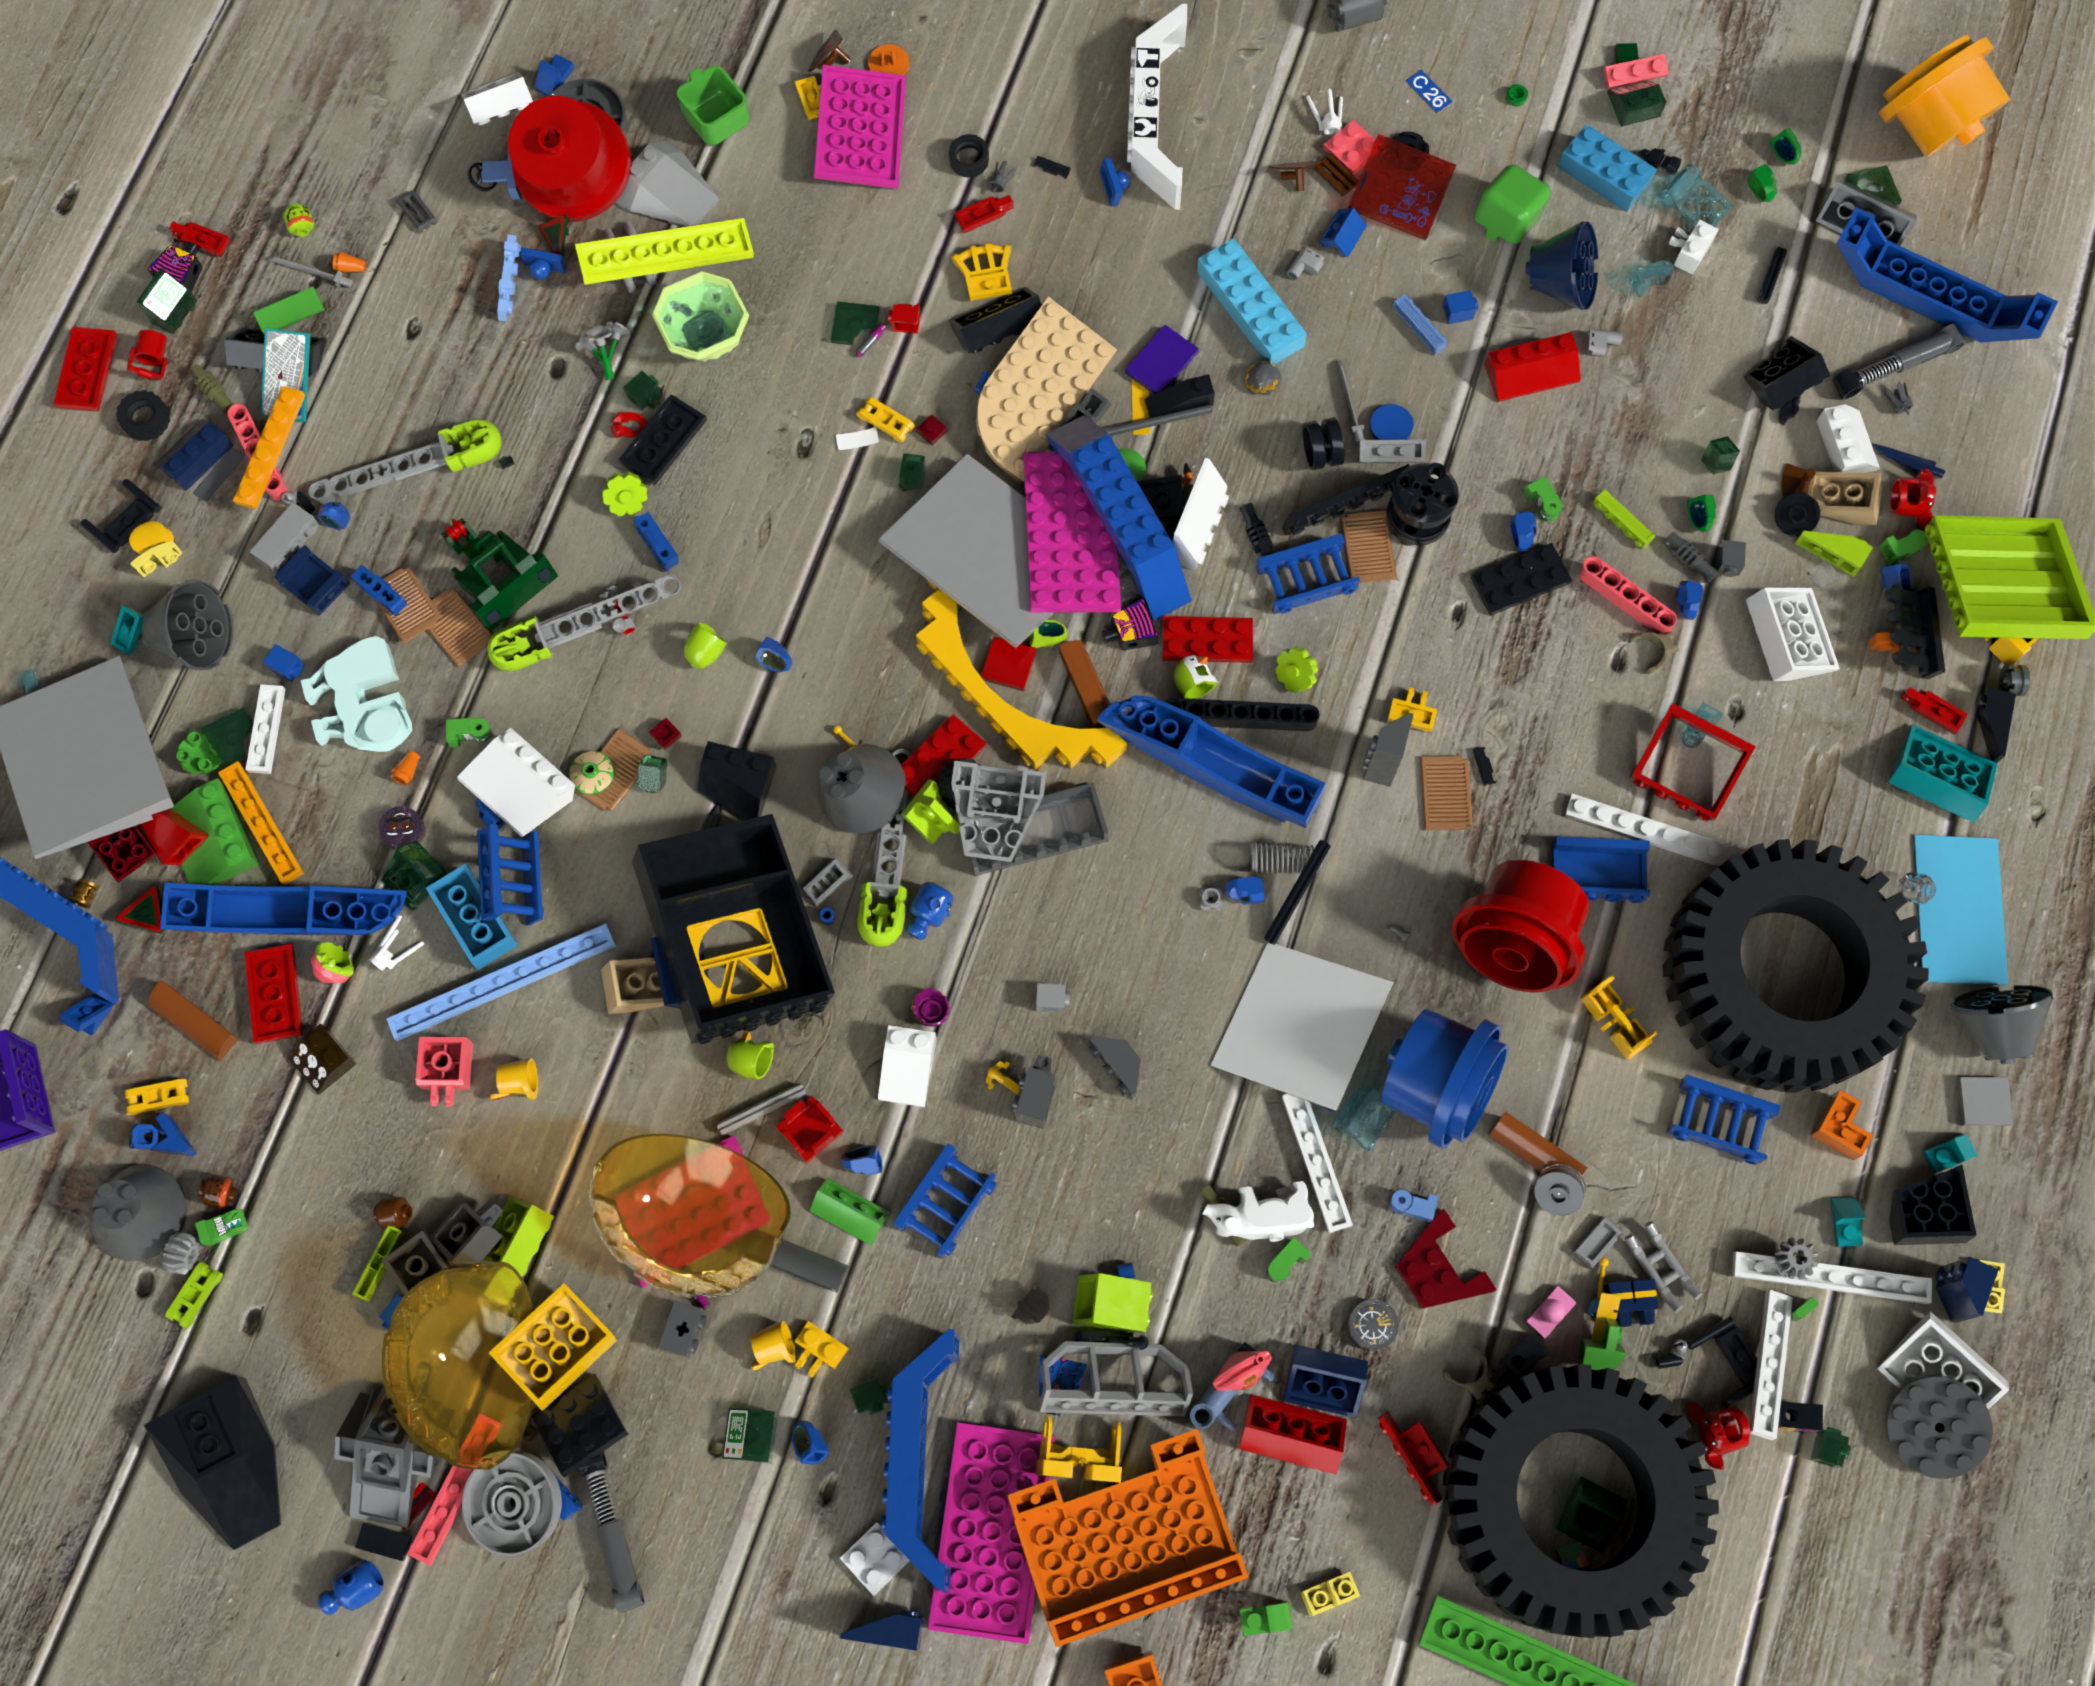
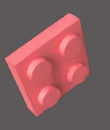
(1350, 146)

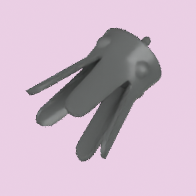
(998, 183)
(1903, 401)

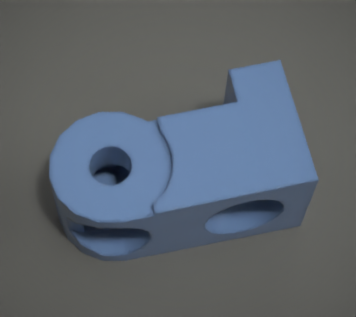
(1414, 1207)

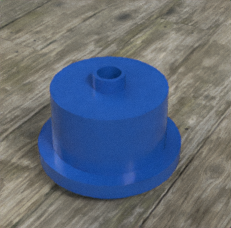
(1445, 1075)

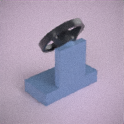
(495, 172)

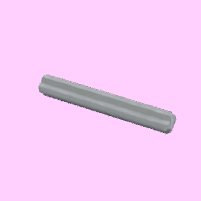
(761, 1109)

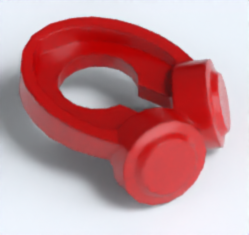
(619, 430)

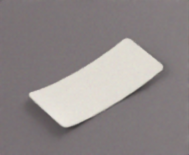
(857, 439)

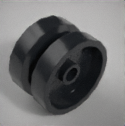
(1323, 443)

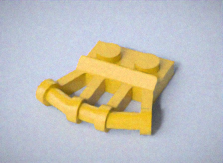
(989, 281)

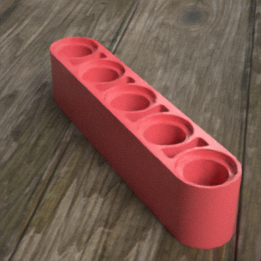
(244, 427)
(1621, 586)

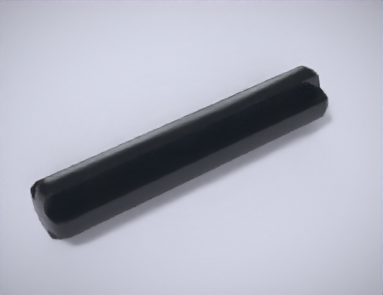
(1772, 275)

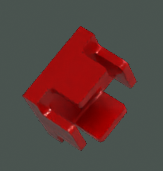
(809, 1128)

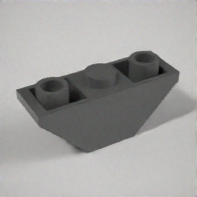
(1119, 1062)

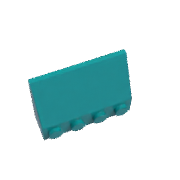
(1943, 773)

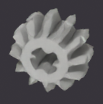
(180, 1253)
(1789, 1262)

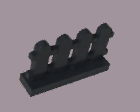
(1926, 632)

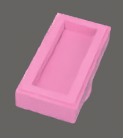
(1550, 1312)

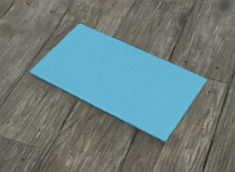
(1966, 914)

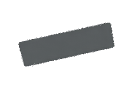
(219, 474)

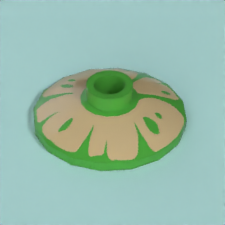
(592, 782)

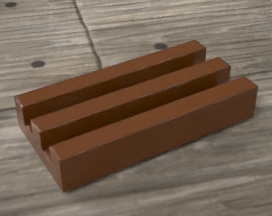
(1339, 172)

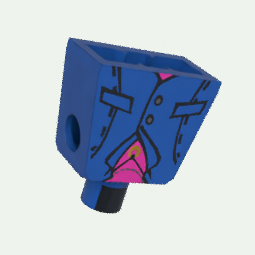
(1063, 1376)

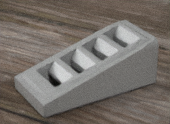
(822, 875)

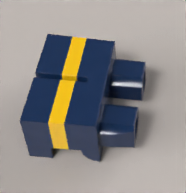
(1636, 1297)

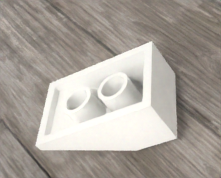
(906, 1066)

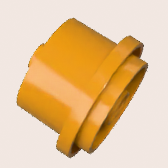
(1946, 96)

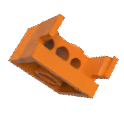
(1133, 1671)

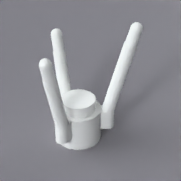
(1331, 123)
(382, 957)

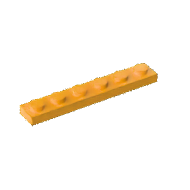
(269, 448)
(261, 823)

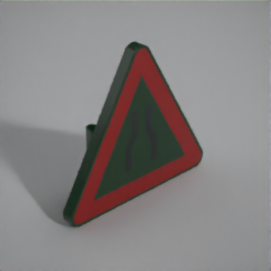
(555, 233)
(144, 912)

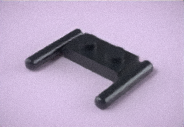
(119, 530)
(1736, 1352)

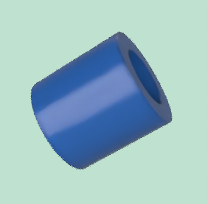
(825, 911)
(1125, 1270)

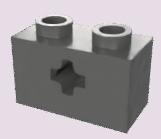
(679, 1316)

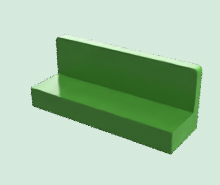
(289, 310)
(849, 1211)

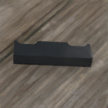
(1052, 167)
(1484, 766)

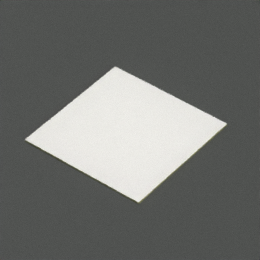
(1302, 1025)

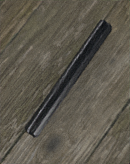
(1297, 892)

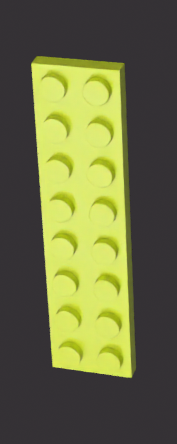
(664, 251)

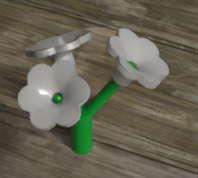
(599, 334)

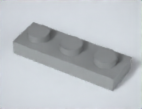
(1392, 451)

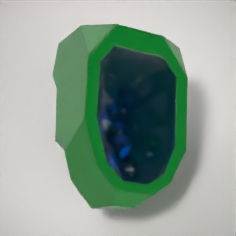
(1786, 147)
(1702, 512)

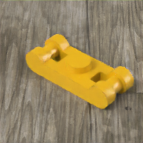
(885, 419)
(156, 1096)

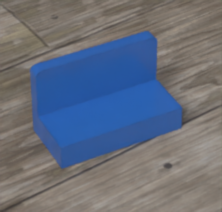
(1344, 231)

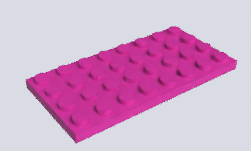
(1068, 547)
(979, 1540)

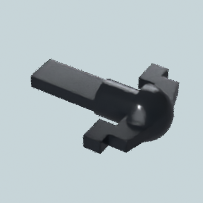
(1141, 1342)

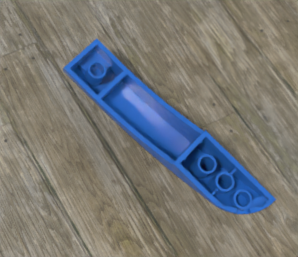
(1214, 758)
(279, 909)

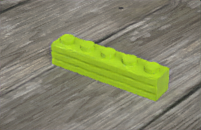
(1623, 519)
(375, 1268)

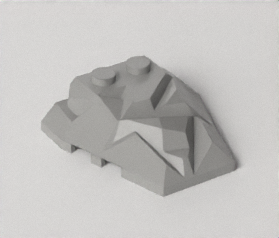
(995, 808)

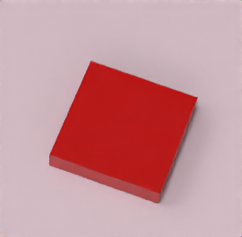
(1008, 664)

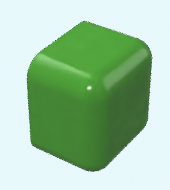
(713, 104)
(1512, 204)

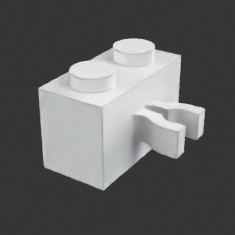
(1693, 246)

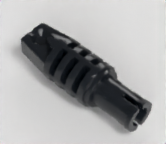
(1256, 531)

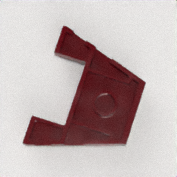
(1430, 1273)

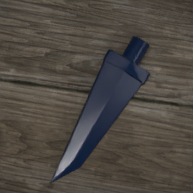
(1911, 461)

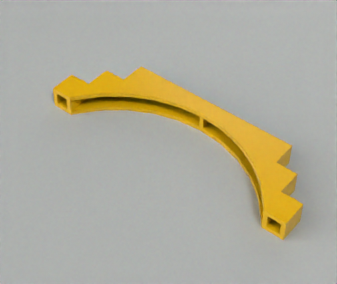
(1028, 735)

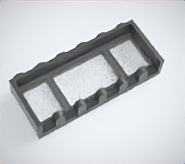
(1060, 825)

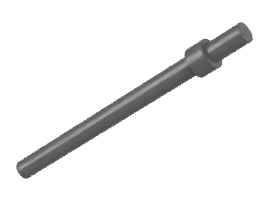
(1158, 420)

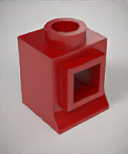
(905, 318)

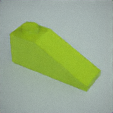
(1839, 550)

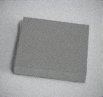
(1985, 1101)

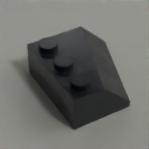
(1787, 373)
(736, 779)
(1933, 1211)

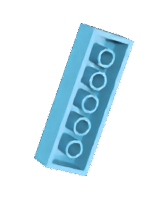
(1251, 302)

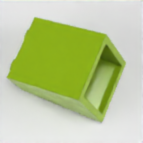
(1112, 1303)

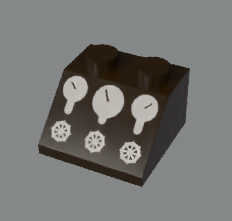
(321, 1058)

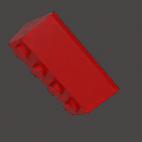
(1533, 367)
(1293, 1434)

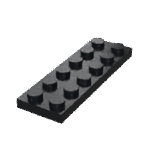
(1335, 505)

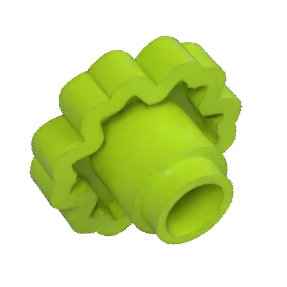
(624, 493)
(1296, 669)

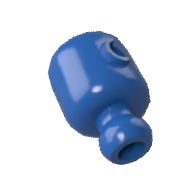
(929, 908)
(352, 1588)

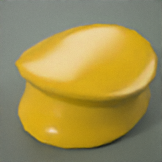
(149, 535)

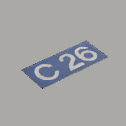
(1429, 91)

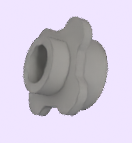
(1210, 892)

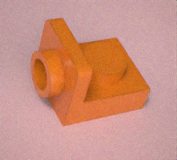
(1883, 642)

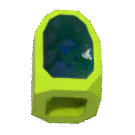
(1048, 634)

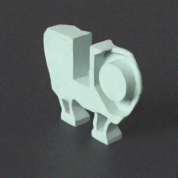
(363, 724)

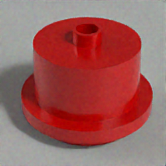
(568, 158)
(1524, 927)

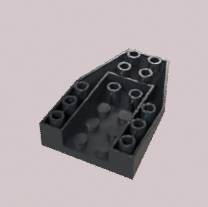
(223, 1460)

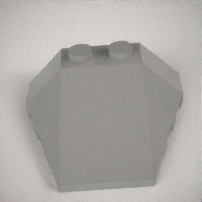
(667, 187)

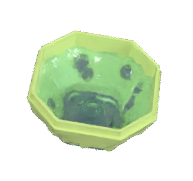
(701, 317)

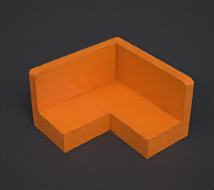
(1837, 1129)

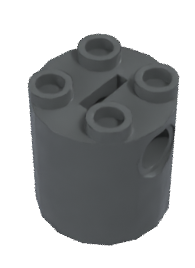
(1355, 13)

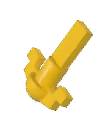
(994, 1073)

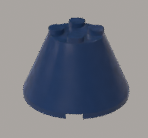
(1565, 266)

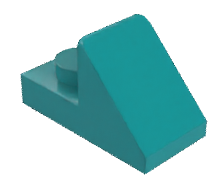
(127, 629)
(1950, 1154)
(1846, 1222)

